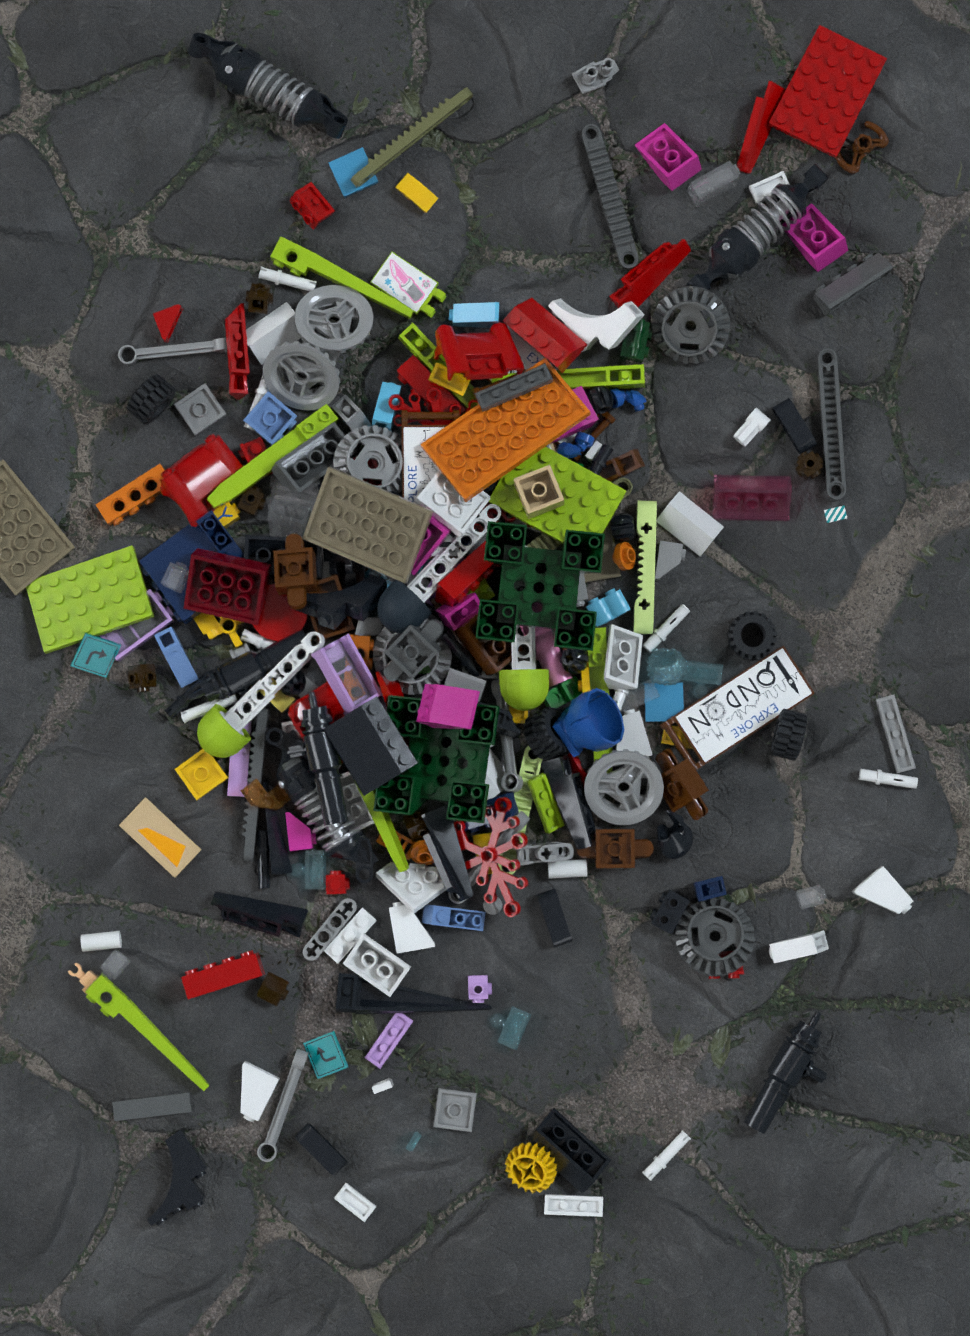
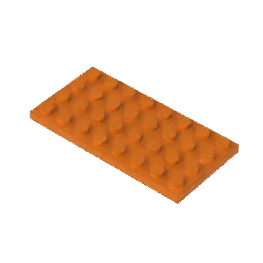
(493, 442)

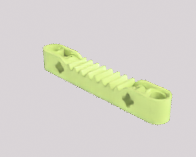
(646, 515)
(524, 797)

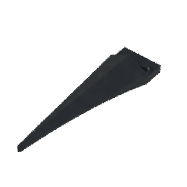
(361, 997)

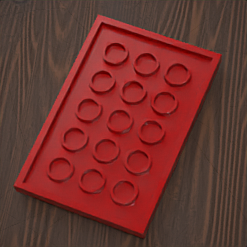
(827, 91)

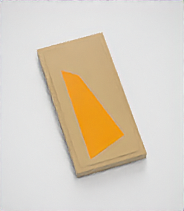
(160, 837)

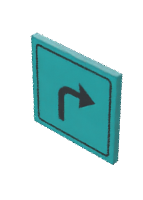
(95, 655)
(325, 1055)

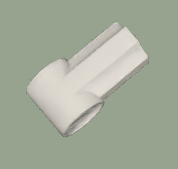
(754, 423)

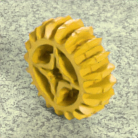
(542, 1172)

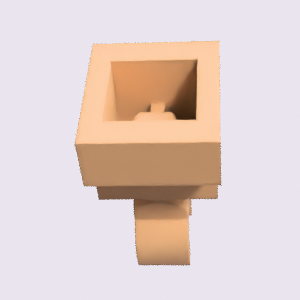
(85, 979)

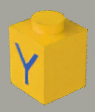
(227, 514)

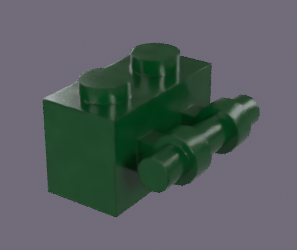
(635, 342)

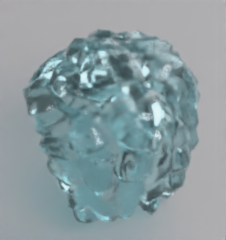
(666, 666)

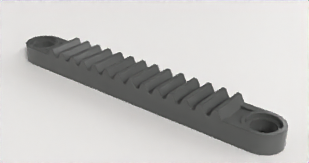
(610, 196)
(831, 424)
(256, 772)

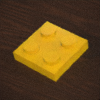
(201, 774)

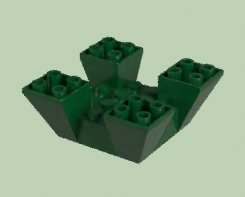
(579, 555)
(464, 786)

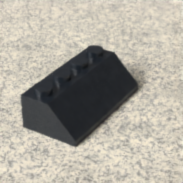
(263, 547)
(574, 1153)

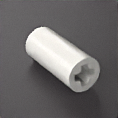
(567, 869)
(101, 941)

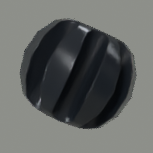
(600, 399)
(623, 527)
(574, 660)
(295, 684)

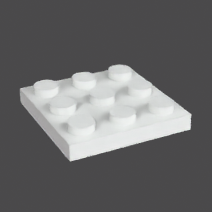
(449, 505)

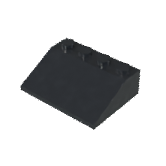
(370, 746)

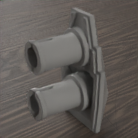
(595, 75)

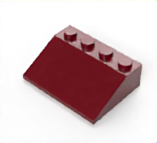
(226, 586)

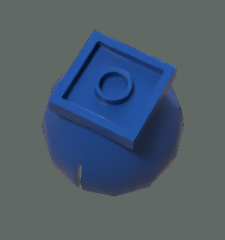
(590, 723)

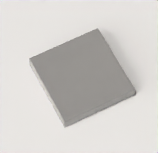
(200, 409)
(455, 1109)

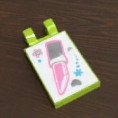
(407, 285)

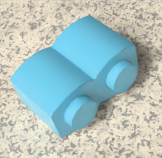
(608, 607)

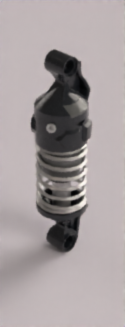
(250, 76)
(742, 245)
(299, 785)

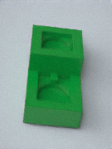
(562, 693)

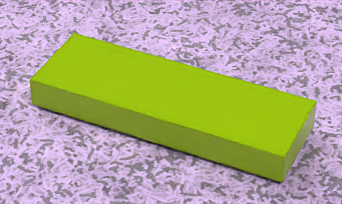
(545, 803)

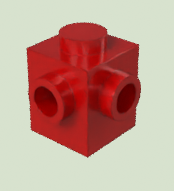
(337, 883)

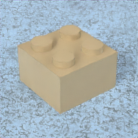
(539, 491)

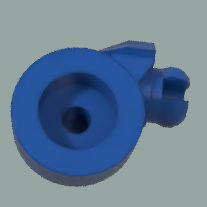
(632, 397)
(582, 442)

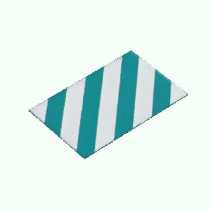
(835, 514)

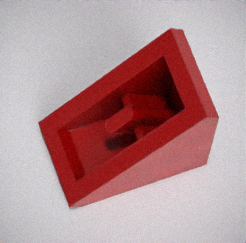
(167, 320)

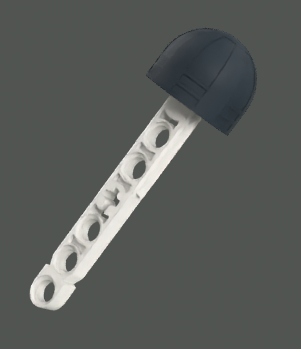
(406, 605)

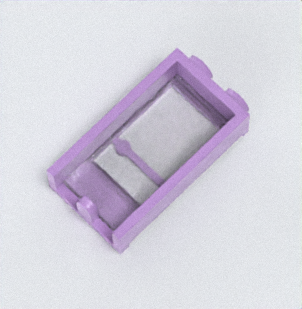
(137, 634)
(347, 673)

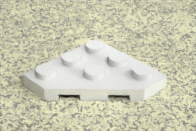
(414, 886)

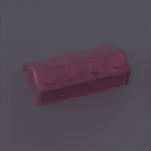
(751, 497)

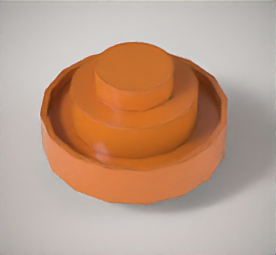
(624, 556)
(420, 853)

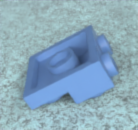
(270, 418)

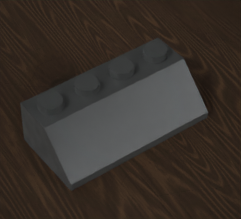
(852, 283)
(309, 460)

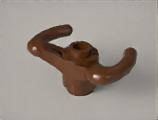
(863, 146)

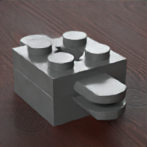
(413, 650)

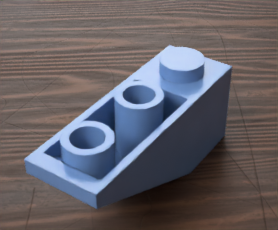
(176, 656)
(453, 917)

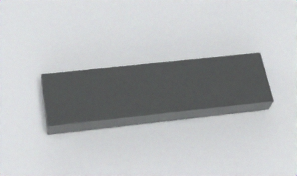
(514, 387)
(152, 1106)

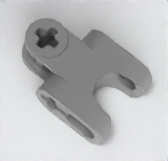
(532, 852)

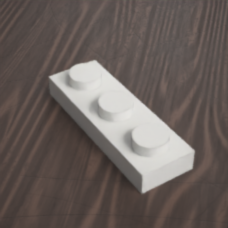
(350, 935)
(573, 1205)

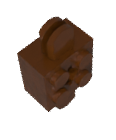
(295, 571)
(682, 785)
(616, 848)

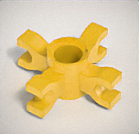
(232, 633)

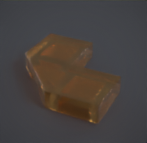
(260, 798)

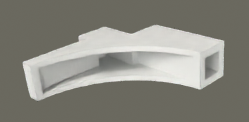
(607, 328)

